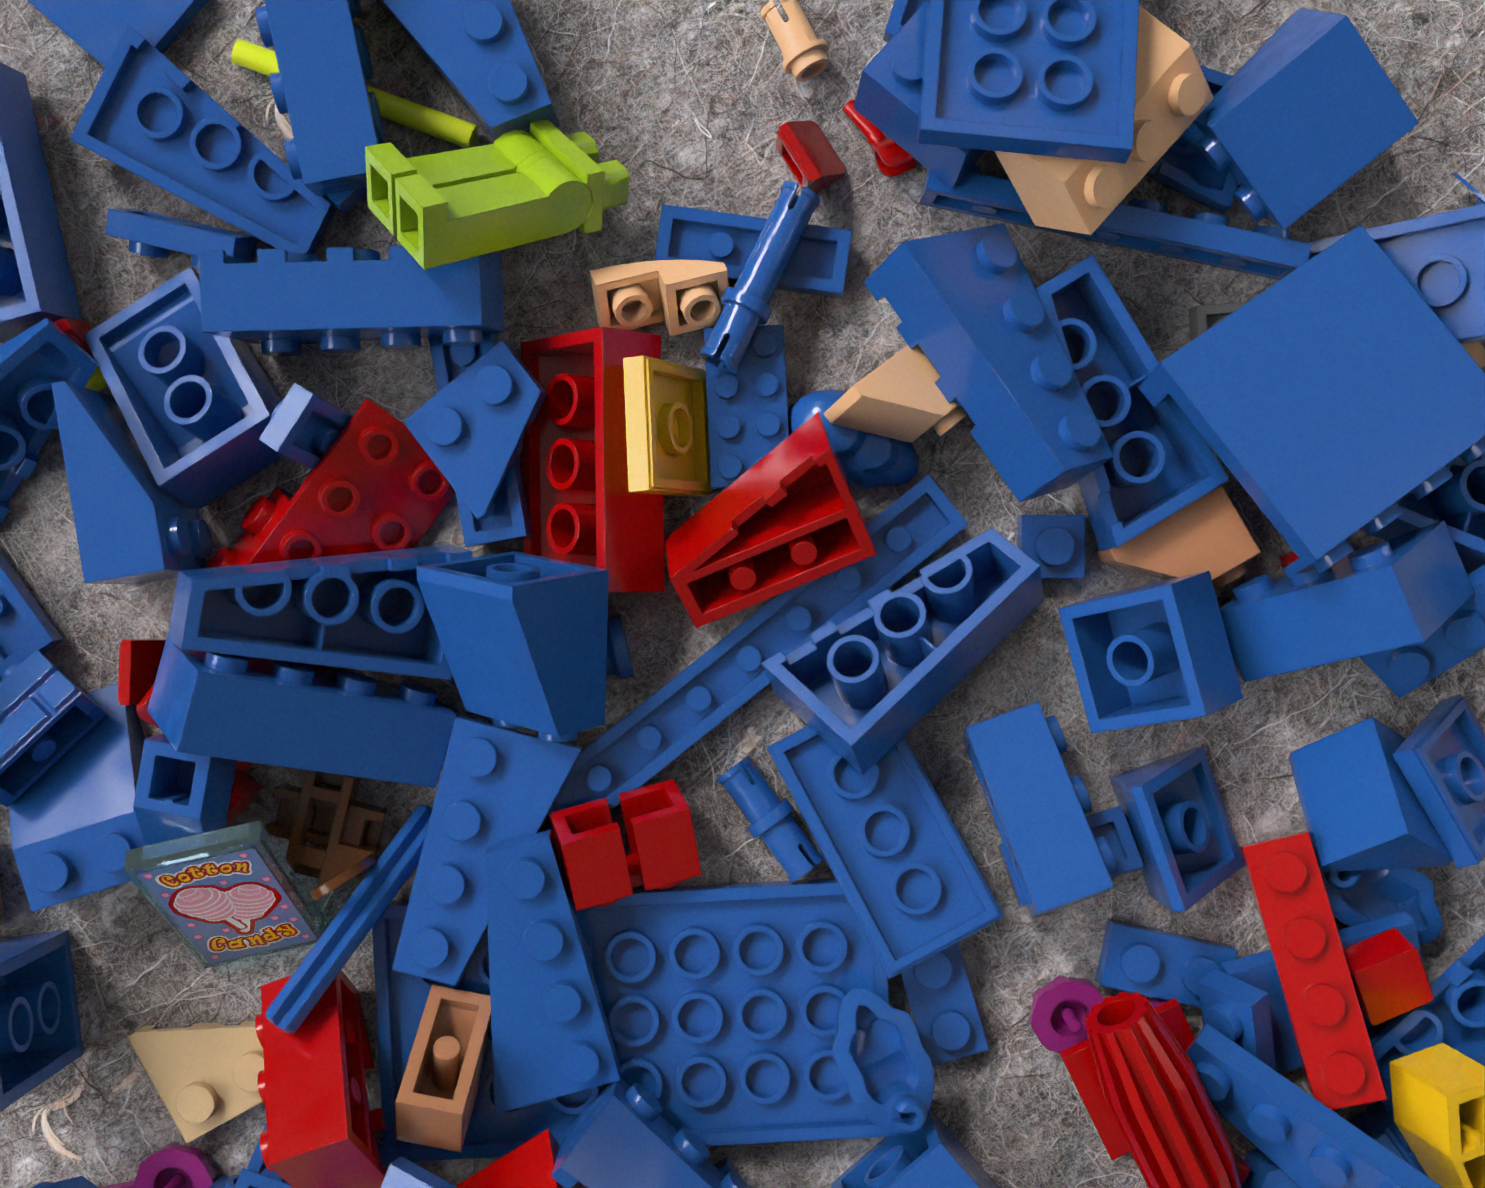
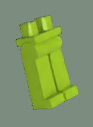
(492, 194)

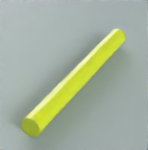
(391, 106)

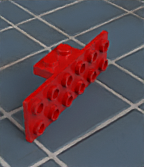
(362, 497)

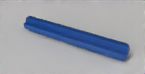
(350, 925)

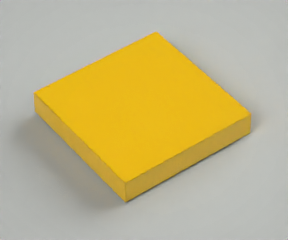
(666, 428)

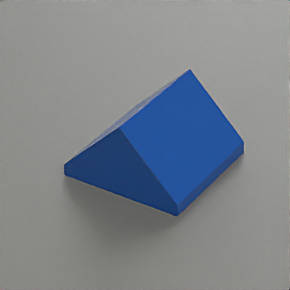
(1361, 803)
(1178, 827)

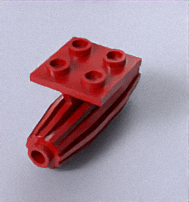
(1149, 1094)

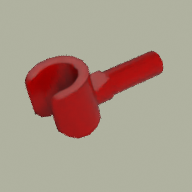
(888, 154)

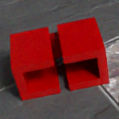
(658, 840)

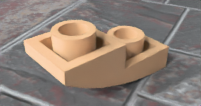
(657, 291)

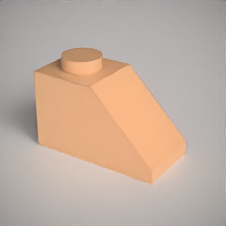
(897, 400)

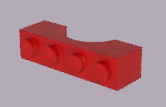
(1313, 971)

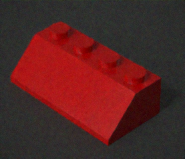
(579, 460)

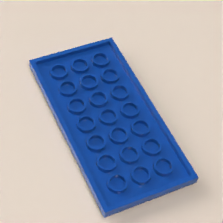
(711, 1003)

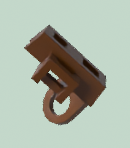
(336, 824)

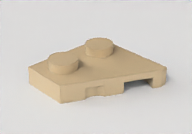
(202, 1071)

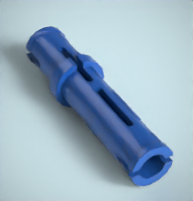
(749, 299)

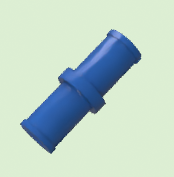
(770, 819)

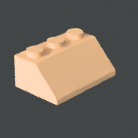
(1082, 192)

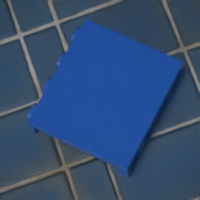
(1331, 398)

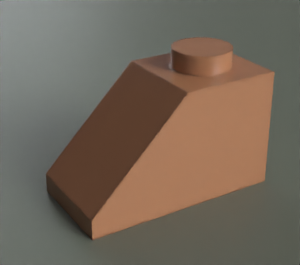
(1190, 541)
(444, 1069)

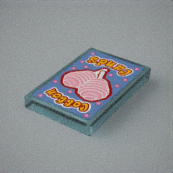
(227, 894)

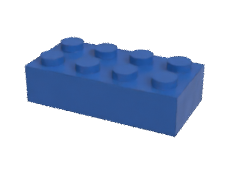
(747, 406)

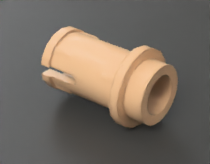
(800, 47)

